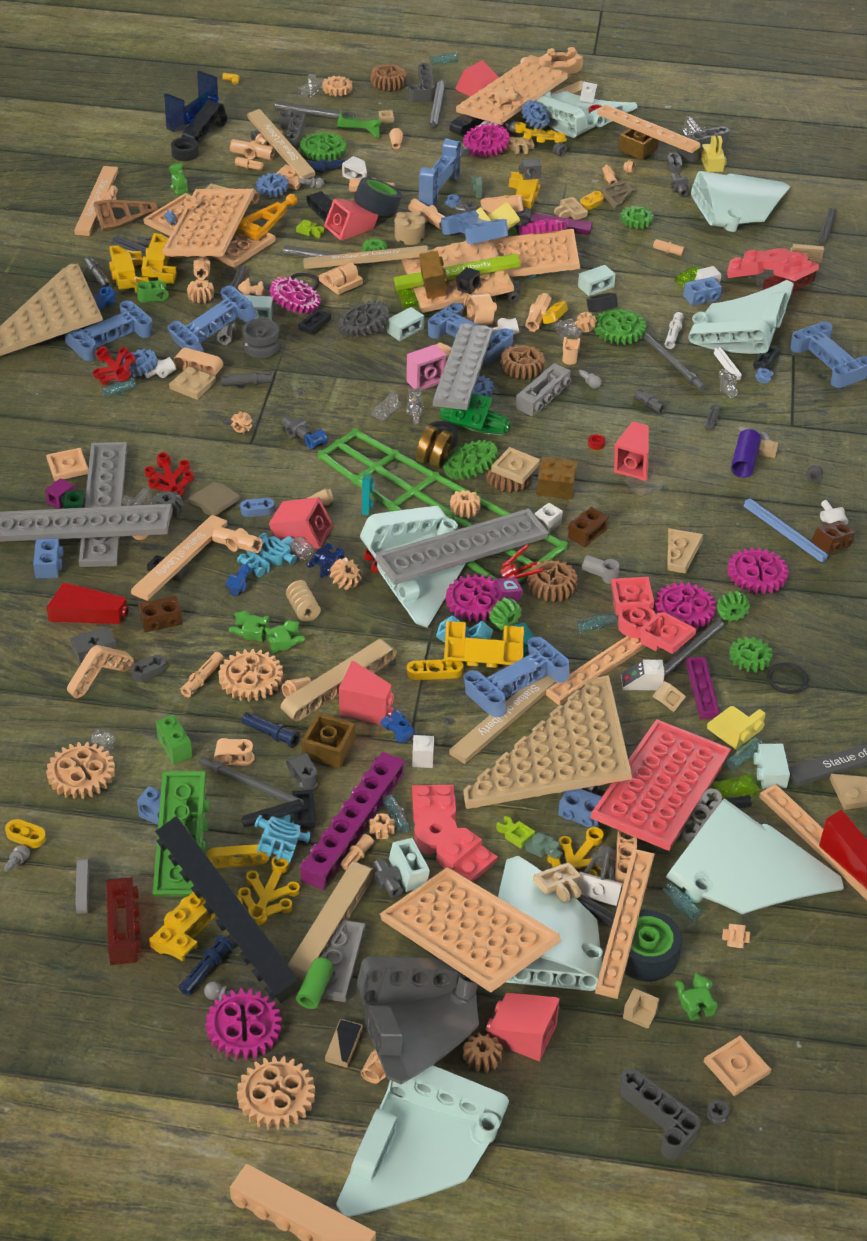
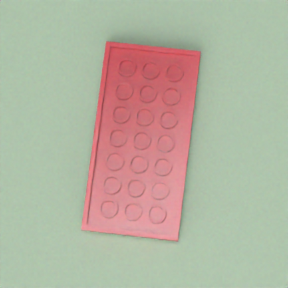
(666, 784)

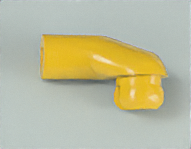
(231, 77)

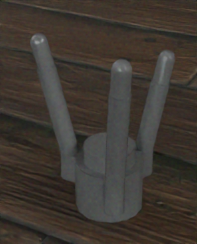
(604, 860)

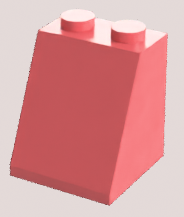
(476, 78)
(349, 219)
(632, 452)
(304, 519)
(364, 695)
(524, 1023)

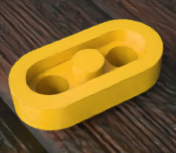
(592, 200)
(29, 834)

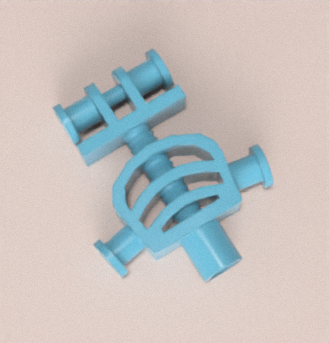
(276, 554)
(280, 836)

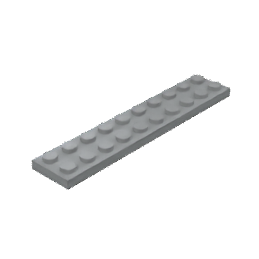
(463, 367)
(104, 489)
(85, 522)
(461, 546)

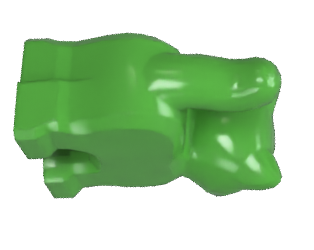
(179, 182)
(252, 626)
(281, 638)
(697, 998)

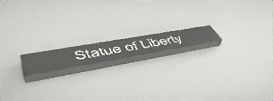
(827, 765)

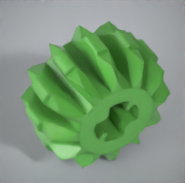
(374, 245)
(733, 606)
(505, 613)

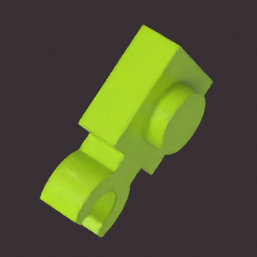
(308, 228)
(515, 833)

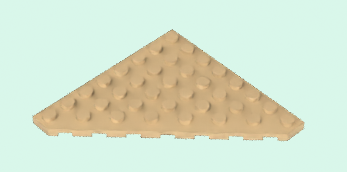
(53, 311)
(566, 752)

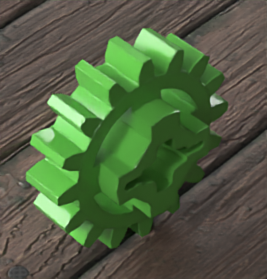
(637, 217)
(750, 654)

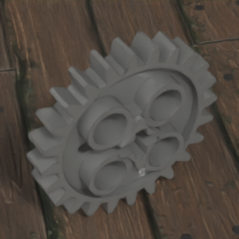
(363, 319)

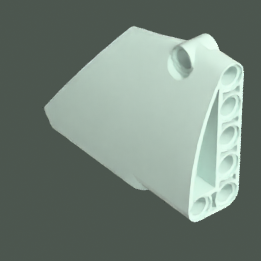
(572, 115)
(735, 198)
(742, 323)
(399, 528)
(748, 865)
(578, 956)
(421, 1140)

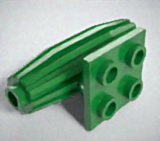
(477, 417)

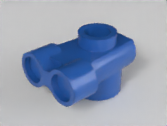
(105, 297)
(237, 582)
(399, 725)

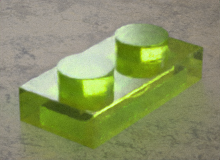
(687, 276)
(407, 298)
(736, 786)

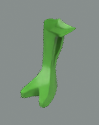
(348, 122)

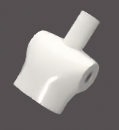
(507, 323)
(163, 368)
(831, 514)

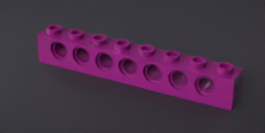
(351, 821)

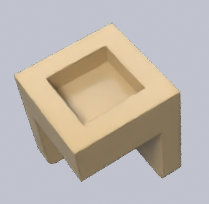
(669, 696)
(641, 1008)

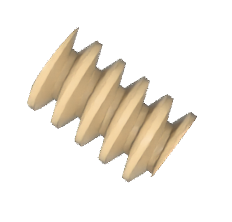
(302, 601)

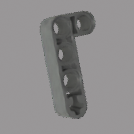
(424, 89)
(295, 125)
(704, 137)
(637, 1088)

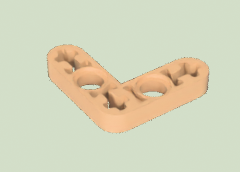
(95, 660)

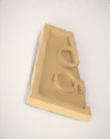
(682, 549)
(850, 790)

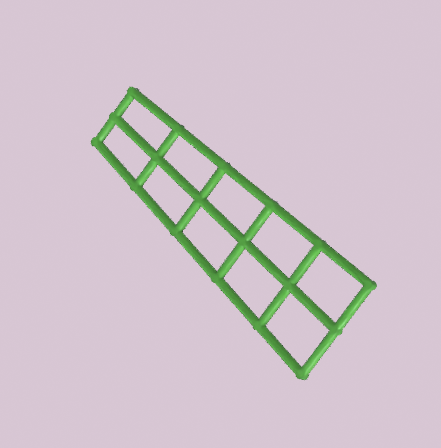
(416, 490)

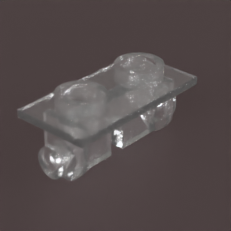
(386, 407)

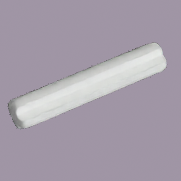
(726, 362)

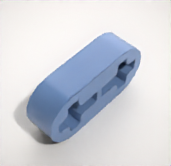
(257, 507)

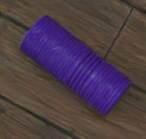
(746, 453)

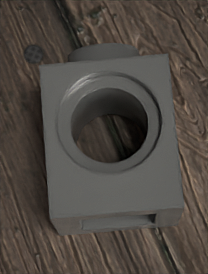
(534, 172)

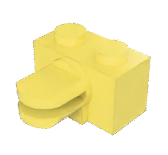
(713, 155)

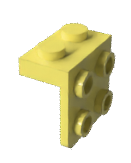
(503, 212)
(736, 727)

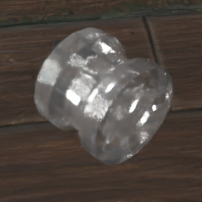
(302, 547)
(103, 739)

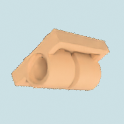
(341, 278)

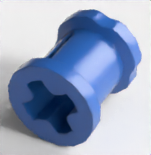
(320, 433)

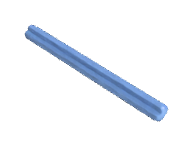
(785, 530)

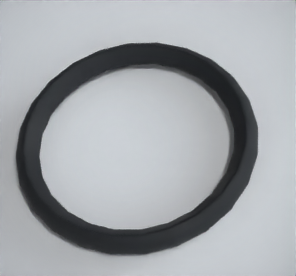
(309, 275)
(784, 690)

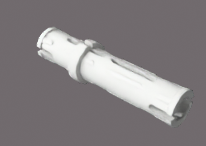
(675, 326)

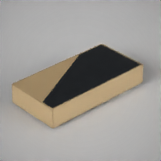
(343, 1043)

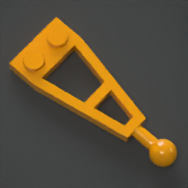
(255, 231)

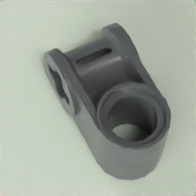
(303, 771)

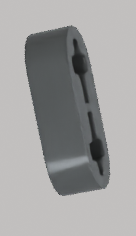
(674, 163)
(148, 668)

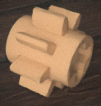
(586, 321)
(241, 422)
(382, 826)
(736, 935)

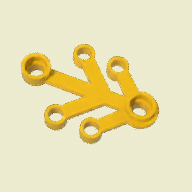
(541, 134)
(594, 837)
(269, 893)

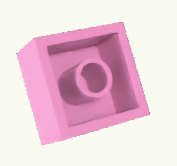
(425, 367)

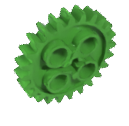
(323, 146)
(620, 326)
(470, 459)

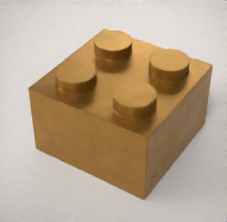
(637, 144)
(433, 274)
(556, 477)
(328, 740)

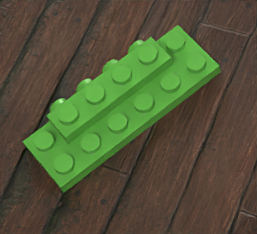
(181, 797)

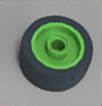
(377, 197)
(654, 947)

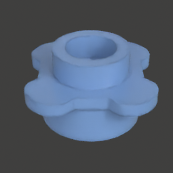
(452, 200)
(170, 217)
(764, 375)

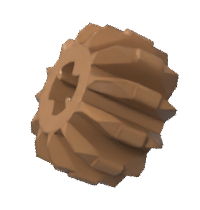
(482, 1052)

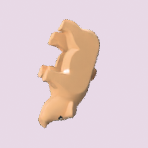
(569, 63)

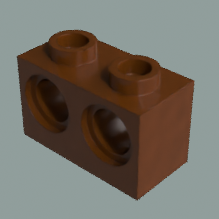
(588, 526)
(833, 537)
(160, 614)

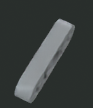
(708, 811)
(82, 886)

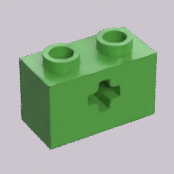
(174, 739)

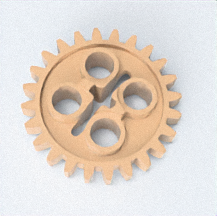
(250, 675)
(80, 770)
(276, 1092)

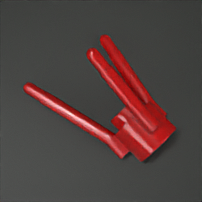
(510, 570)

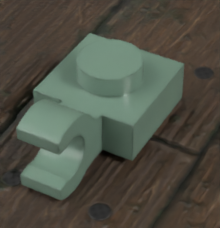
(477, 186)
(543, 844)

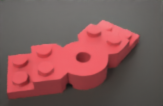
(785, 264)
(636, 618)
(437, 833)

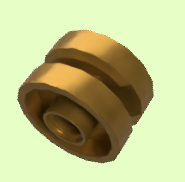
(434, 447)

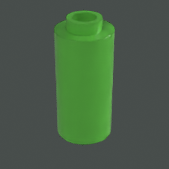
(315, 983)

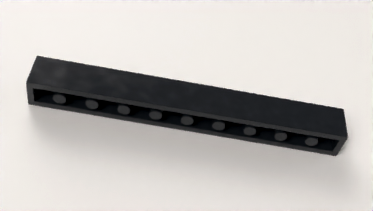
(229, 910)

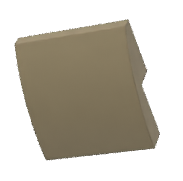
(214, 498)

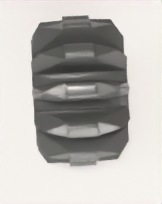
(169, 498)

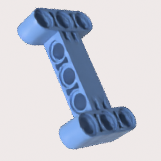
(446, 168)
(474, 228)
(232, 307)
(452, 317)
(130, 320)
(817, 340)
(492, 691)

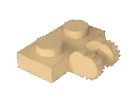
(520, 144)
(571, 207)
(558, 880)

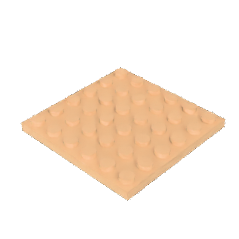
(455, 254)

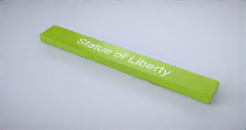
(484, 266)

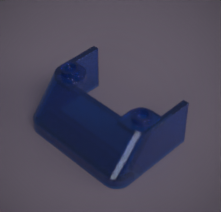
(180, 115)

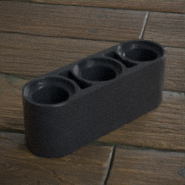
(464, 123)
(319, 204)

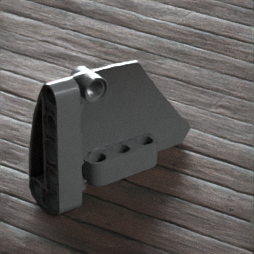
(415, 1015)

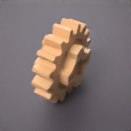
(337, 86)

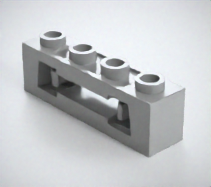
(543, 389)

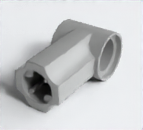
(225, 334)
(606, 569)

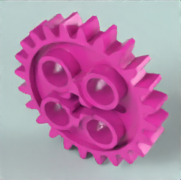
(486, 140)
(542, 226)
(294, 295)
(770, 568)
(471, 597)
(686, 604)
(265, 1022)

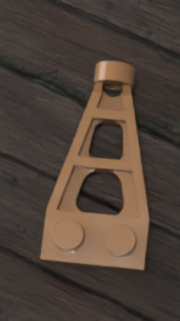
(106, 216)

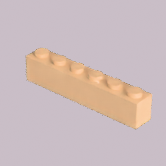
(293, 1209)

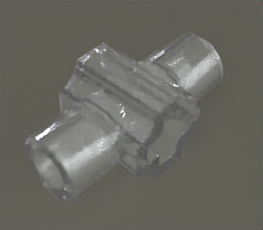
(567, 328)
(728, 383)

